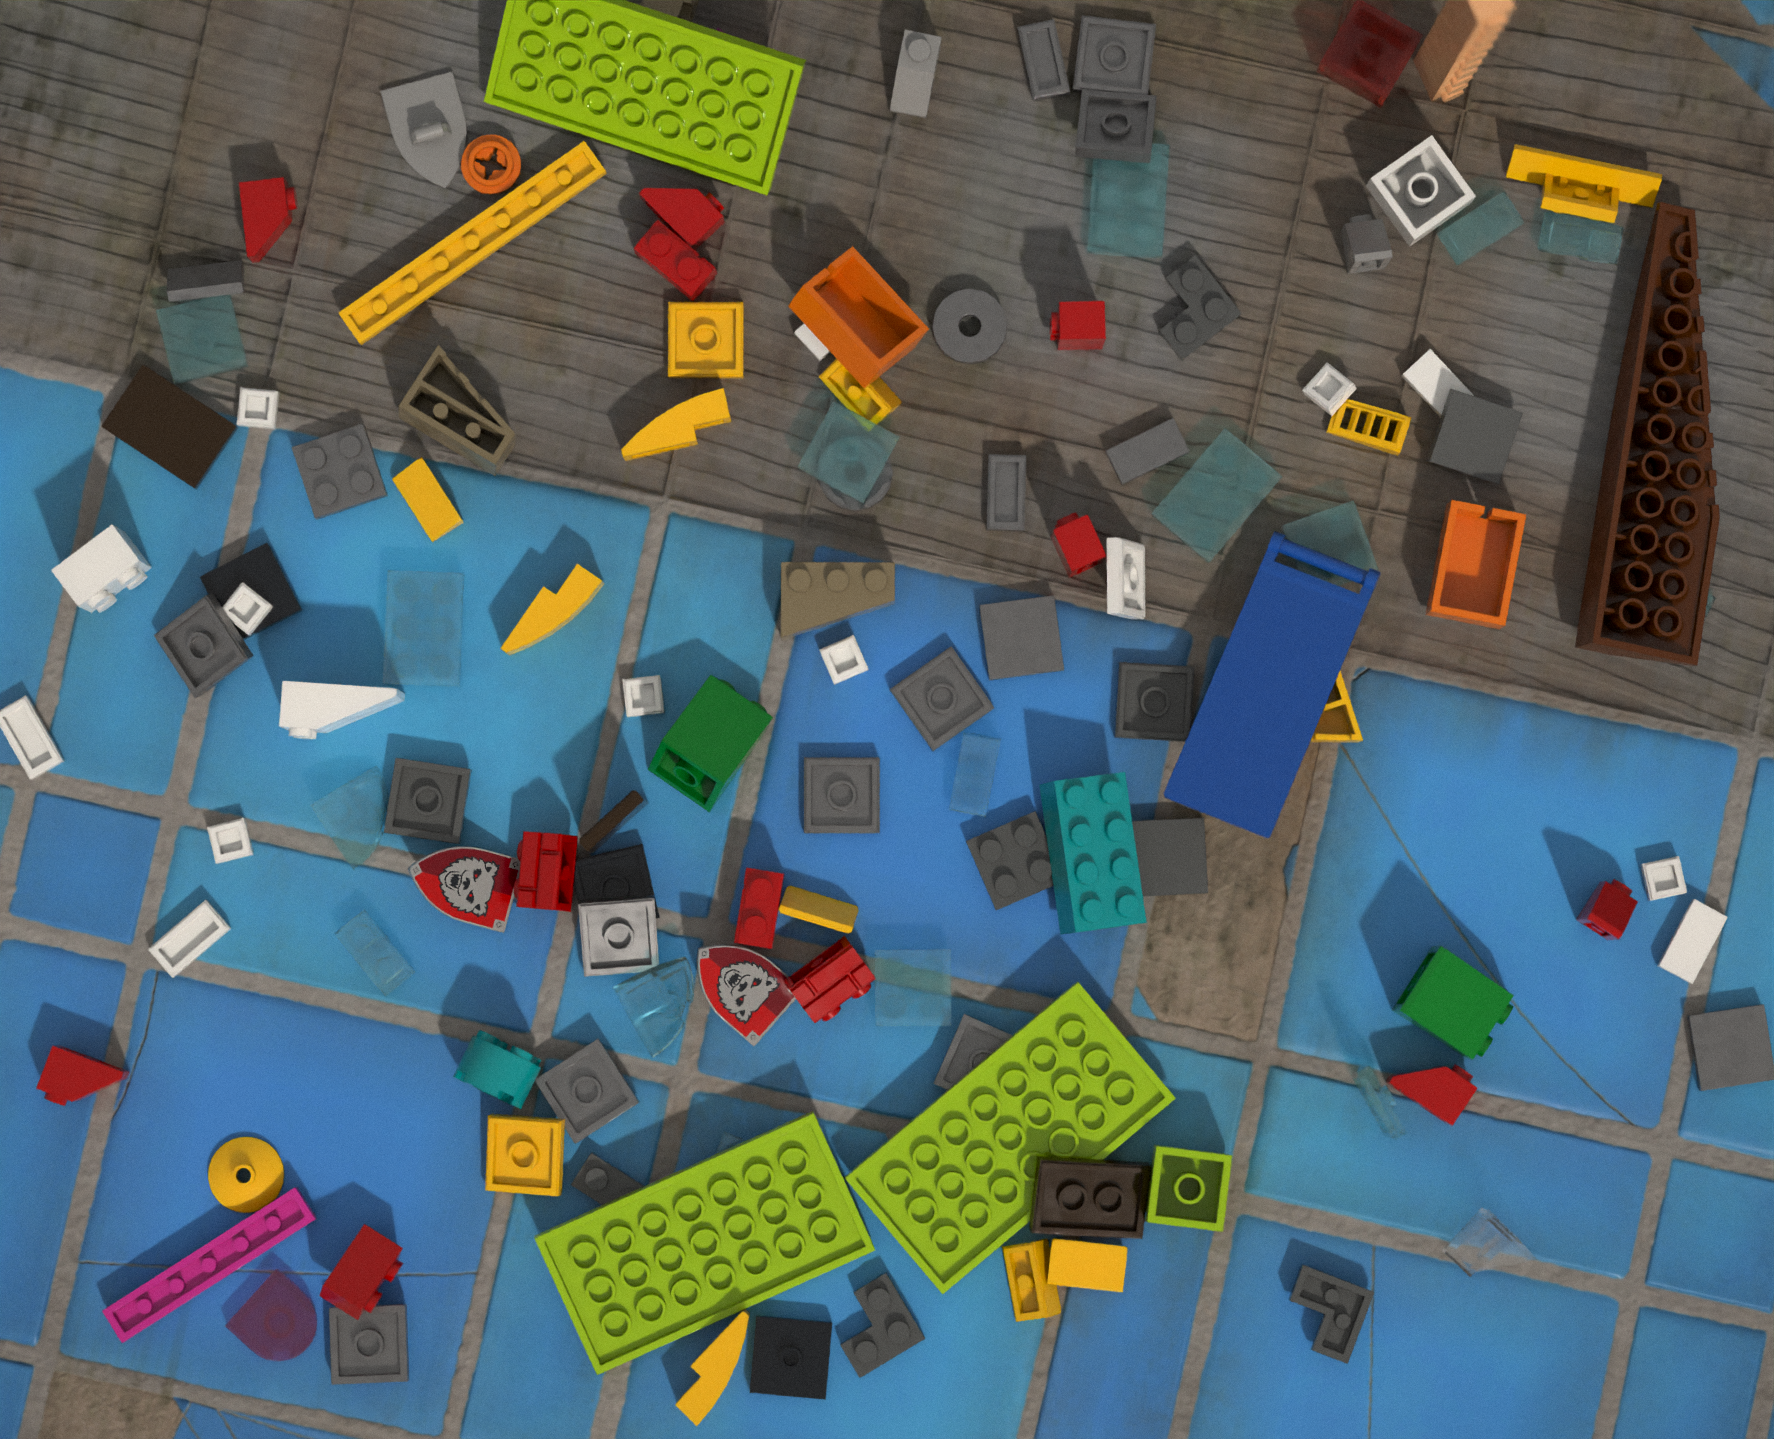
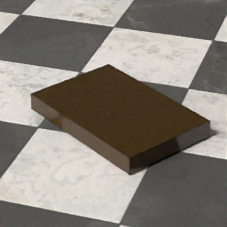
(169, 426)
(1089, 1197)

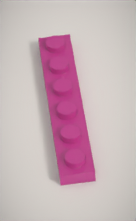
(209, 1264)

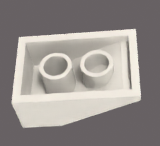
(326, 707)

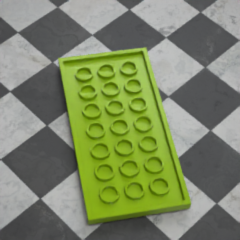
(648, 85)
(967, 1163)
(704, 1243)

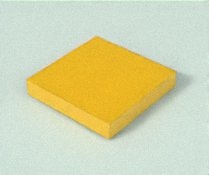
(705, 339)
(525, 1154)

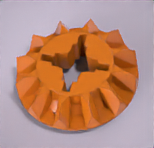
(482, 149)

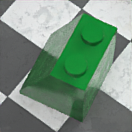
(709, 742)
(1454, 1003)

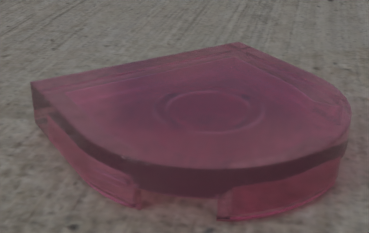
(276, 1320)

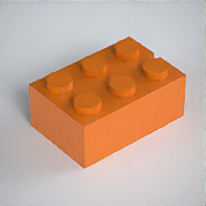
(858, 317)
(1475, 564)

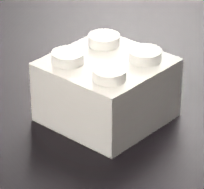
(1420, 190)
(102, 570)

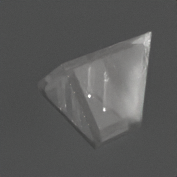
(1486, 1245)

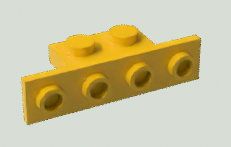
(1582, 184)

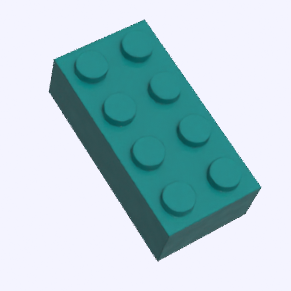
(1092, 853)

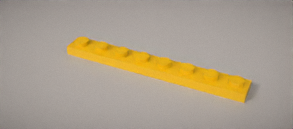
(472, 243)

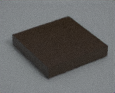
(613, 821)

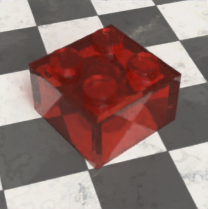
(1369, 53)

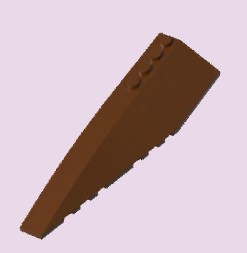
(1657, 477)

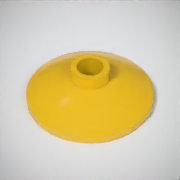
(265, 1171)

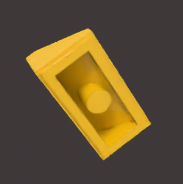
(872, 403)
(427, 499)
(818, 909)
(1087, 1265)
(1027, 1279)

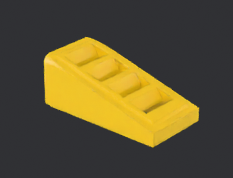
(1394, 447)

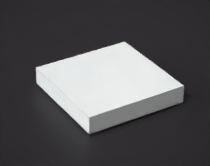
(1125, 578)

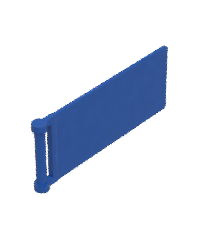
(1270, 689)

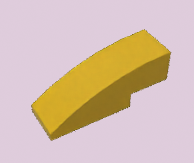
(677, 426)
(553, 611)
(715, 1369)

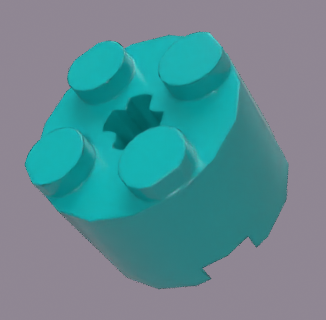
(498, 1071)

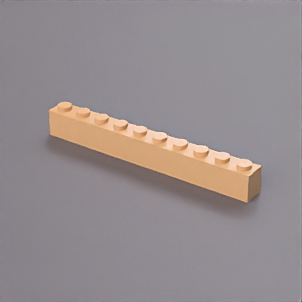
(1459, 44)

